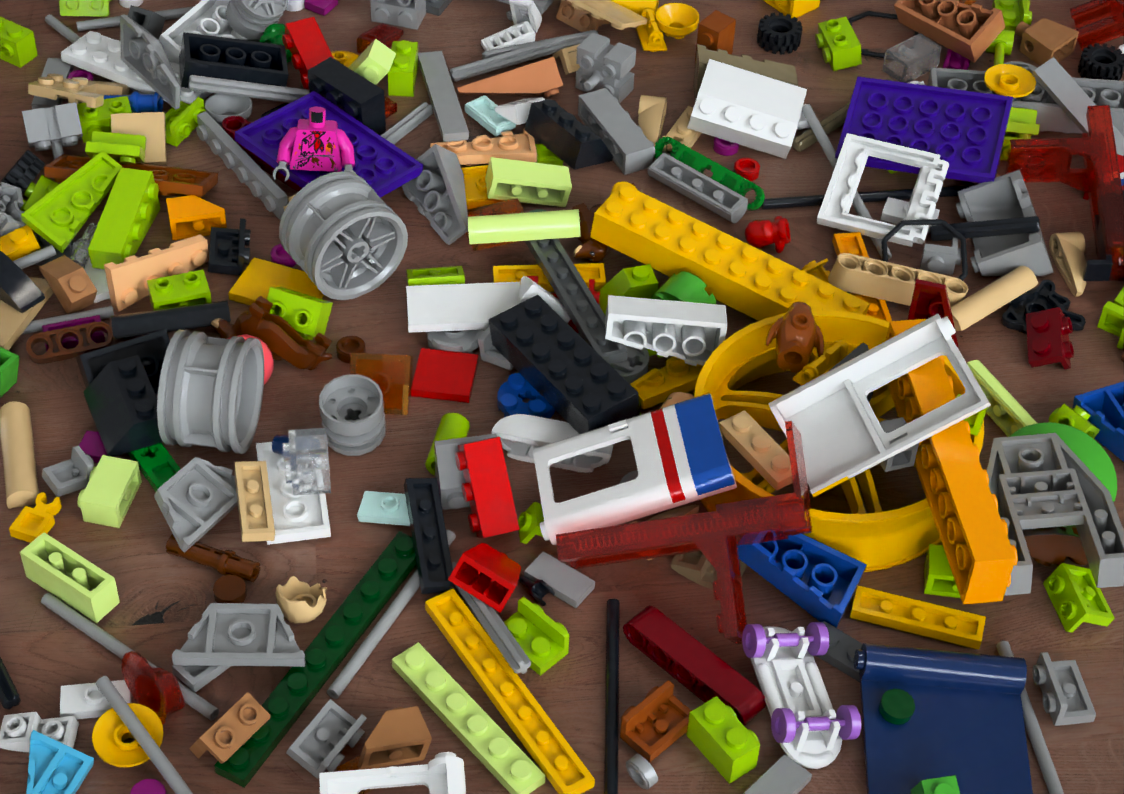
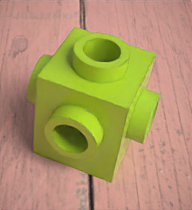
(1074, 417)

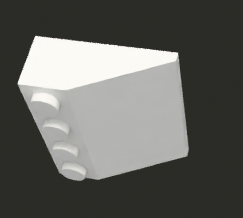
(205, 19)
(747, 109)

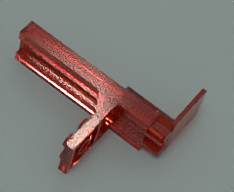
(710, 532)

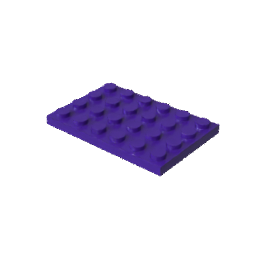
(954, 123)
(376, 159)

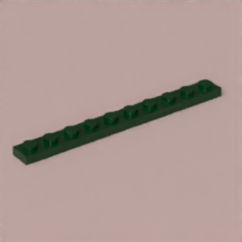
(322, 658)

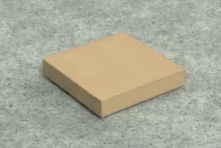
(150, 125)

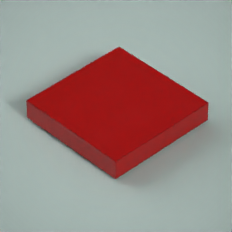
(444, 375)

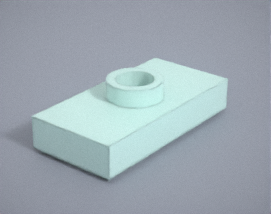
(484, 113)
(383, 508)

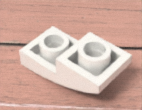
(17, 730)

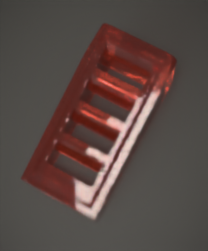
(384, 33)

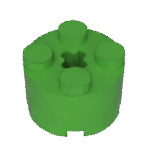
(684, 288)

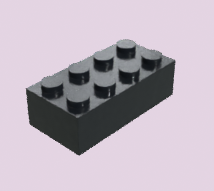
(232, 60)

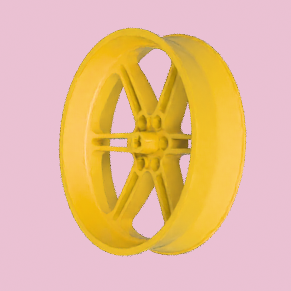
(871, 537)

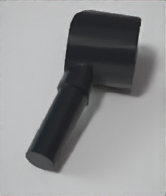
(536, 589)

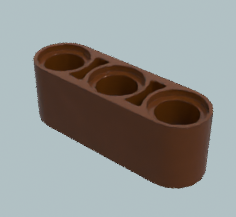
(55, 337)

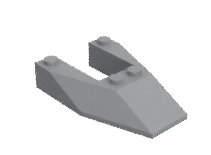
(1048, 486)

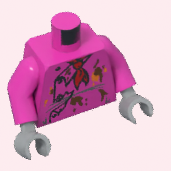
(315, 146)

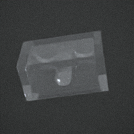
(911, 58)

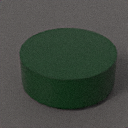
(896, 706)

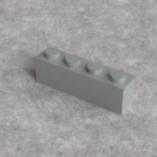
(617, 130)

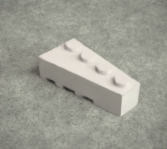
(667, 326)

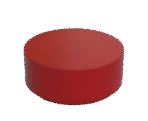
(747, 168)

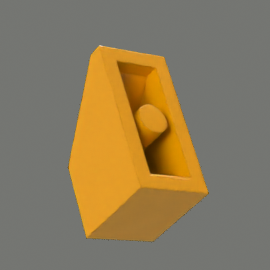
(193, 216)

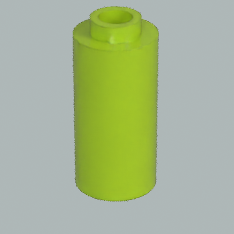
(450, 427)

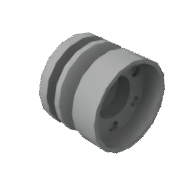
(253, 16)
(353, 414)

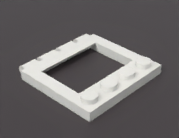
(846, 178)

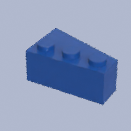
(1107, 414)

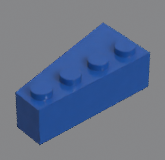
(807, 573)

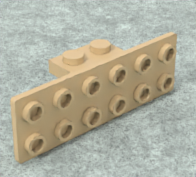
(608, 10)

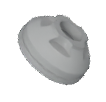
(222, 106)

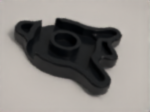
(1036, 300)

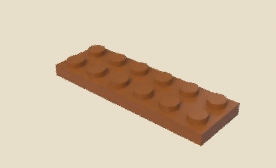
(169, 179)

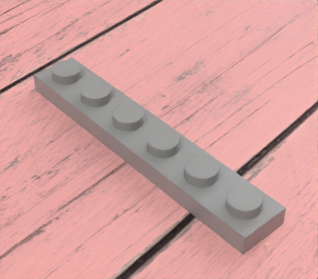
(242, 164)

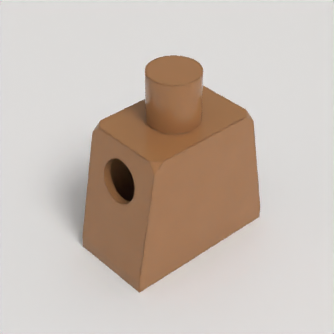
(1046, 40)

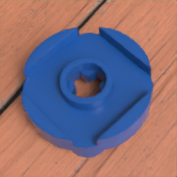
(511, 397)

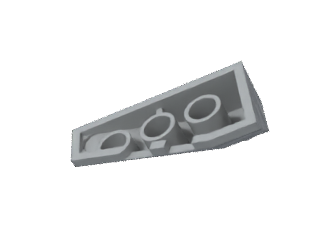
(148, 60)

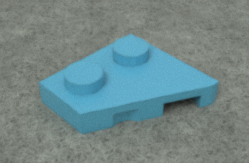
(55, 766)

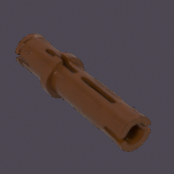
(224, 561)

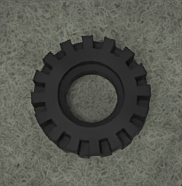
(779, 33)
(1101, 62)
(24, 171)

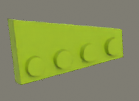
(72, 202)

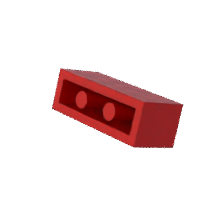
(306, 46)
(487, 487)

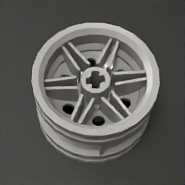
(343, 235)
(210, 391)

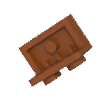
(655, 722)

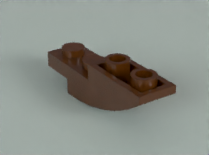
(1053, 545)

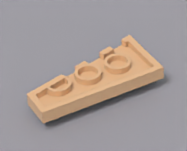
(482, 148)
(129, 279)

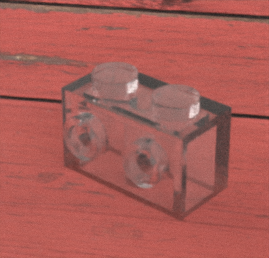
(308, 461)

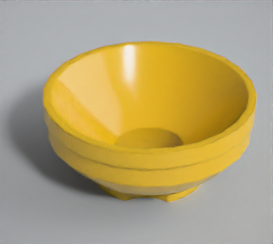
(677, 19)

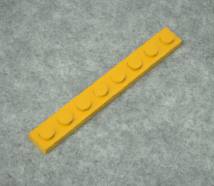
(509, 694)

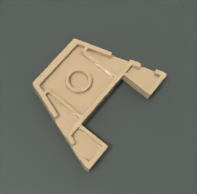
(76, 89)

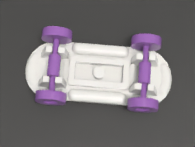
(796, 693)

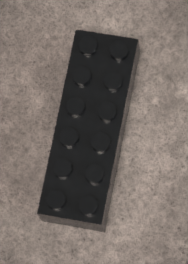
(562, 366)

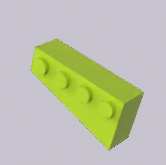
(125, 217)

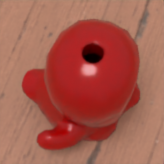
(764, 232)

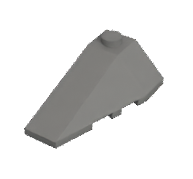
(440, 193)

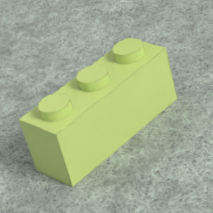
(528, 182)
(70, 577)

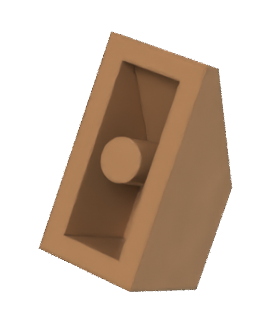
(69, 283)
(396, 739)

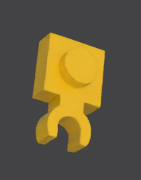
(35, 520)

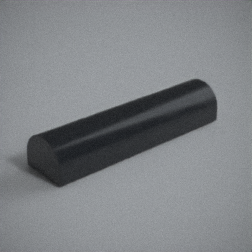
(170, 319)

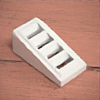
(525, 11)
(514, 35)

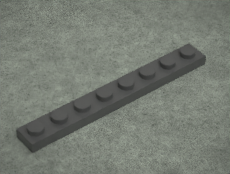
(576, 298)

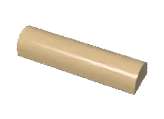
(992, 297)
(18, 455)

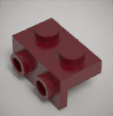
(1049, 338)

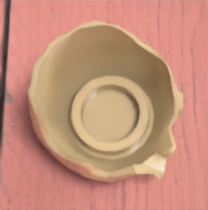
(300, 601)

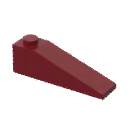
(929, 300)

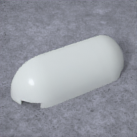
(526, 432)

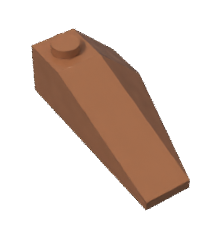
(528, 80)

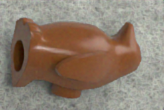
(796, 337)

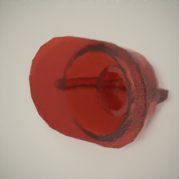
(152, 686)

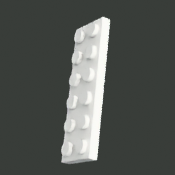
(103, 57)

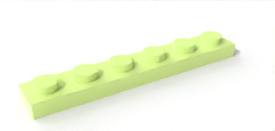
(468, 721)

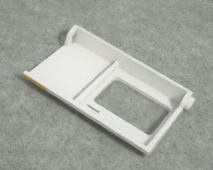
(839, 424)

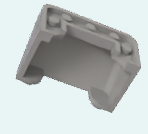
(1004, 199)

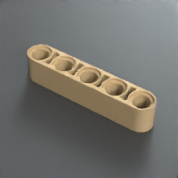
(888, 280)

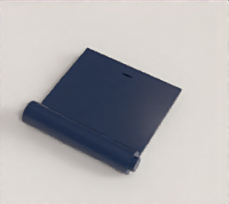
(962, 723)

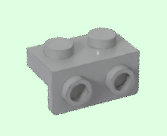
(1063, 691)
(325, 738)

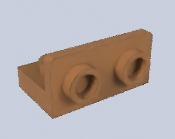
(578, 18)
(232, 729)

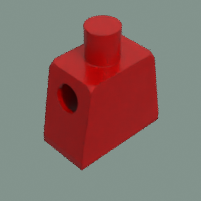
(487, 575)

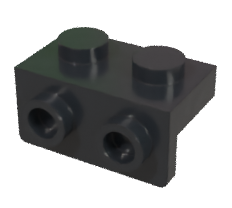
(228, 249)

